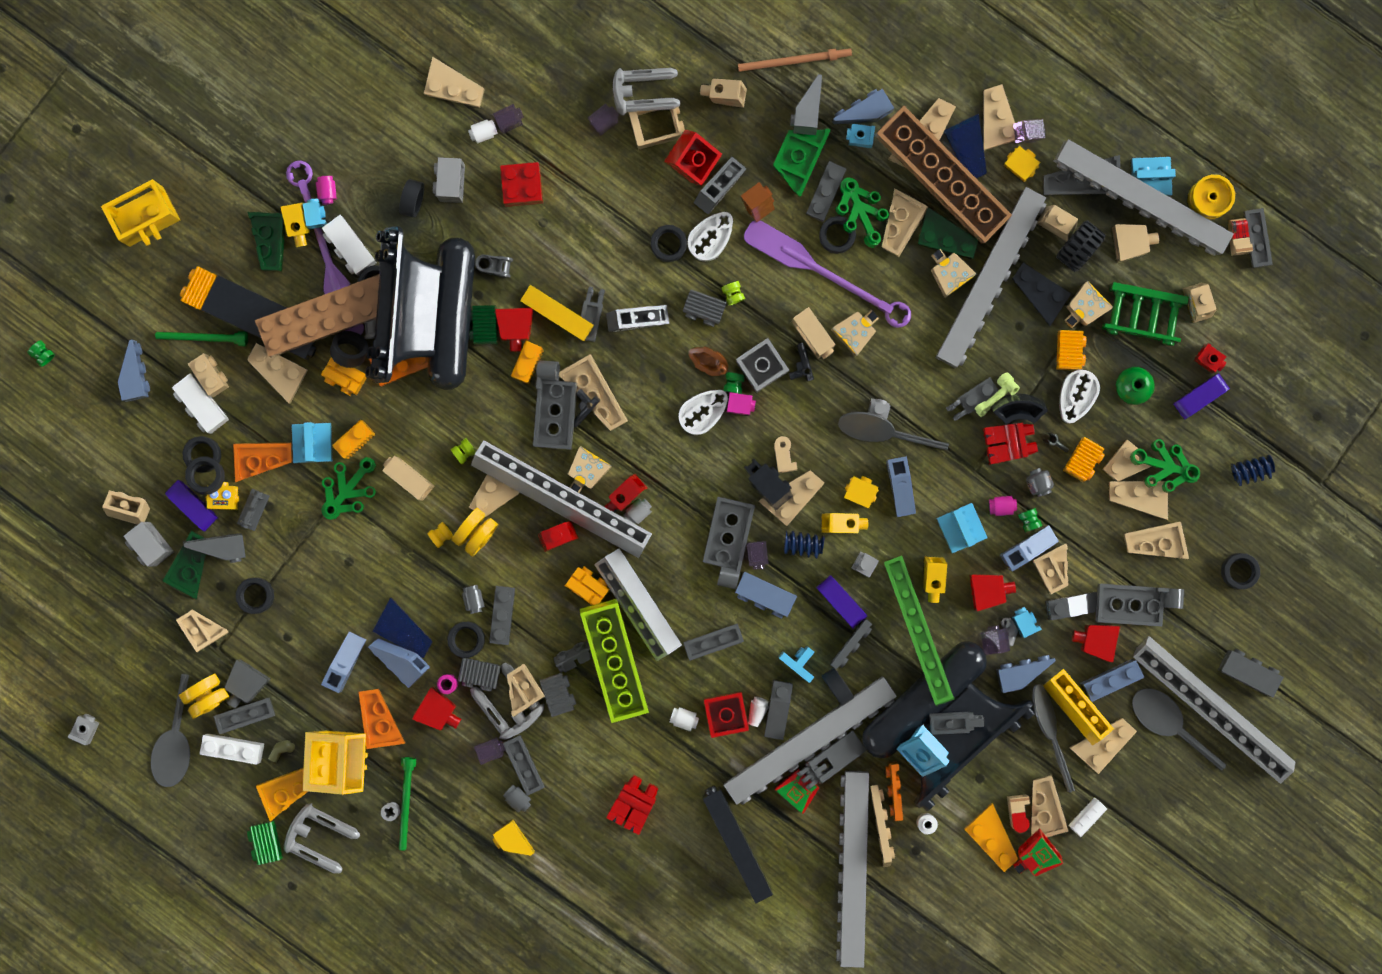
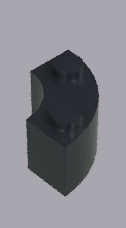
(1019, 407)

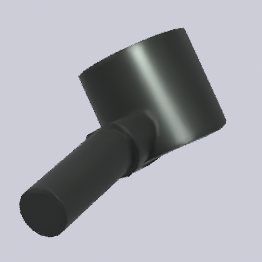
(1054, 441)

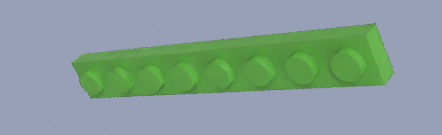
(919, 631)

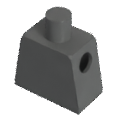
(244, 683)

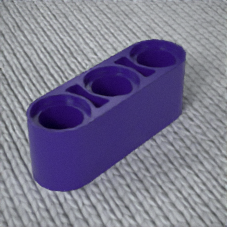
(1201, 396)
(191, 505)
(841, 601)

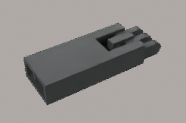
(838, 755)

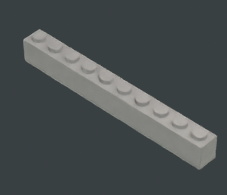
(1142, 197)
(990, 278)
(561, 499)
(1214, 709)
(810, 740)
(853, 868)

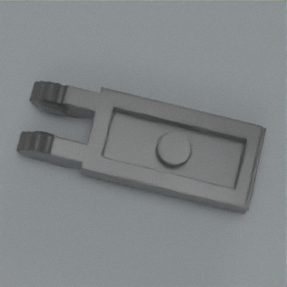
(592, 312)
(974, 397)

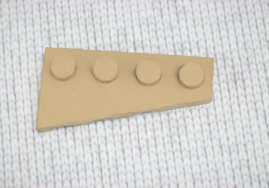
(884, 833)

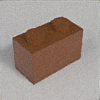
(758, 201)

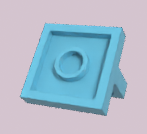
(1154, 172)
(312, 442)
(962, 528)
(803, 656)
(924, 752)

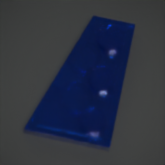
(968, 145)
(402, 630)

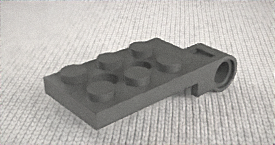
(549, 393)
(728, 555)
(1150, 601)

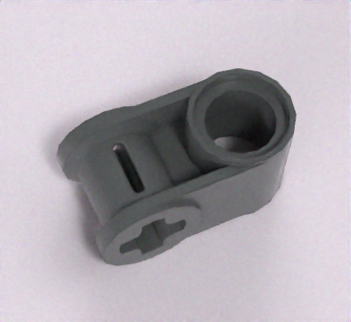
(495, 266)

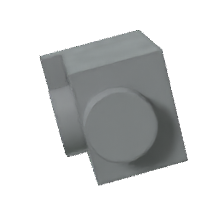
(879, 407)
(865, 564)
(91, 726)

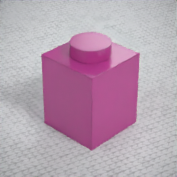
(740, 404)

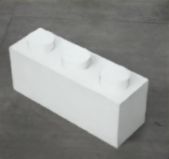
(348, 245)
(199, 404)
(232, 748)

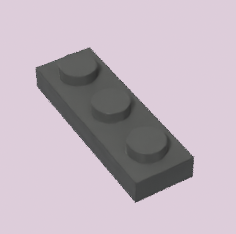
(826, 191)
(1258, 238)
(502, 615)
(713, 642)
(851, 645)
(244, 715)
(523, 765)

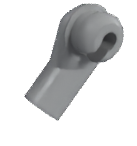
(1012, 629)

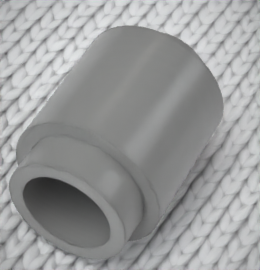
(638, 511)

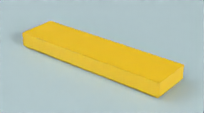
(557, 313)

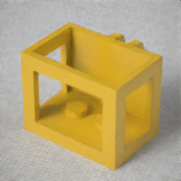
(141, 216)
(334, 762)

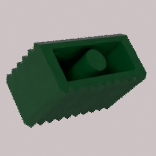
(484, 325)

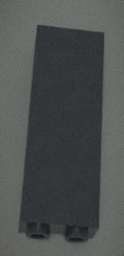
(243, 307)
(737, 844)

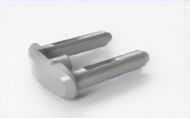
(641, 105)
(521, 720)
(301, 829)

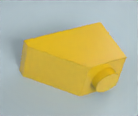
(512, 839)

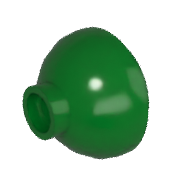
(1126, 389)

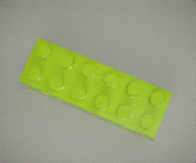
(614, 660)

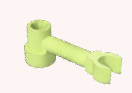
(1007, 385)

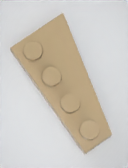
(934, 120)
(592, 382)

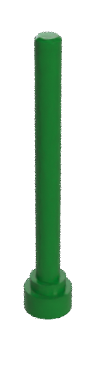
(239, 338)
(408, 765)

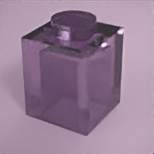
(508, 118)
(603, 119)
(1029, 131)
(757, 554)
(995, 640)
(489, 750)

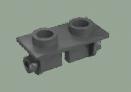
(253, 509)
(565, 659)

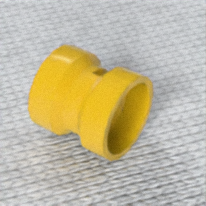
(440, 535)

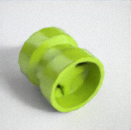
(731, 289)
(466, 447)

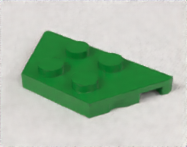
(799, 157)

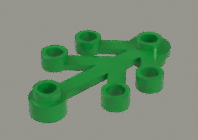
(860, 209)
(1167, 465)
(346, 491)

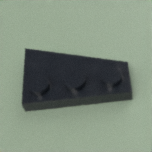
(1042, 293)

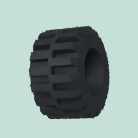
(1081, 246)

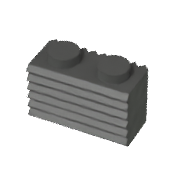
(704, 307)
(479, 673)
(557, 694)

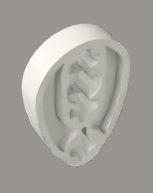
(701, 232)
(1069, 388)
(693, 405)

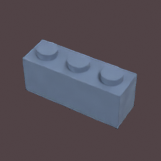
(765, 595)
(1112, 680)

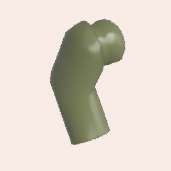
(281, 747)

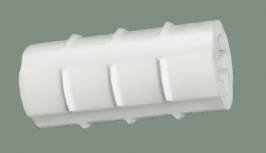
(1087, 817)

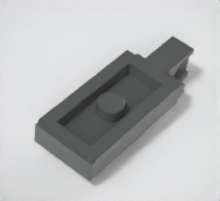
(954, 722)

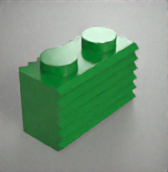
(265, 843)

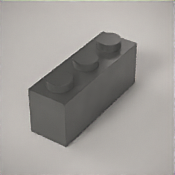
(1251, 672)

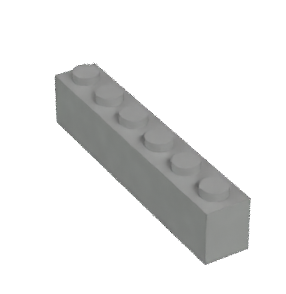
(638, 604)

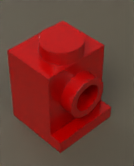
(1204, 355)

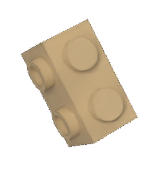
(208, 375)
(126, 507)

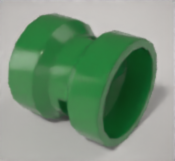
(40, 353)
(730, 386)
(1030, 520)

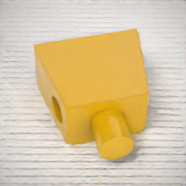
(291, 215)
(837, 523)
(934, 569)

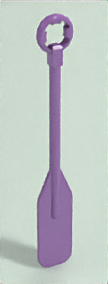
(796, 256)
(333, 277)

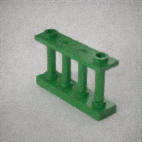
(1157, 298)

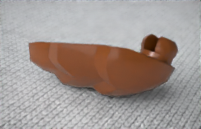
(708, 361)

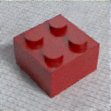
(693, 157)
(521, 184)
(726, 714)

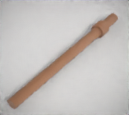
(832, 54)

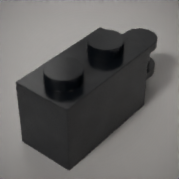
(769, 484)

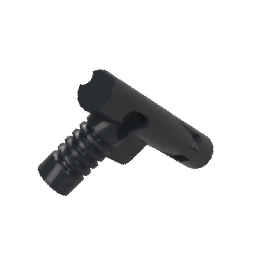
(803, 365)
(585, 406)

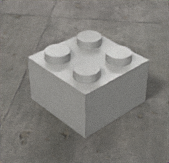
(450, 180)
(762, 365)
(148, 544)

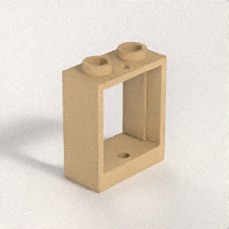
(679, 127)
(813, 333)
(407, 477)

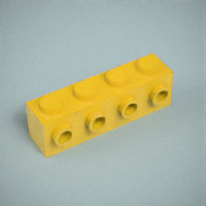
(1078, 707)

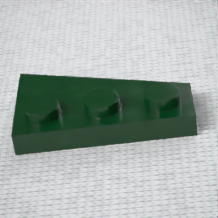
(944, 235)
(269, 238)
(187, 569)

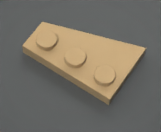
(1158, 541)
(1046, 808)

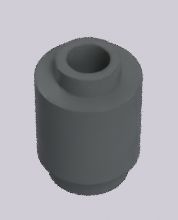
(473, 599)
(517, 799)

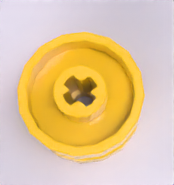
(1222, 196)
(477, 533)
(205, 698)

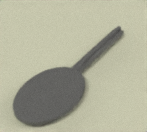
(875, 428)
(1164, 718)
(1047, 722)
(172, 751)

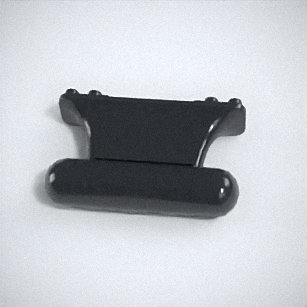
(422, 309)
(912, 709)

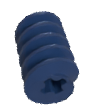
(1253, 469)
(804, 544)

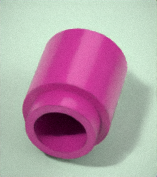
(326, 190)
(1002, 506)
(443, 688)

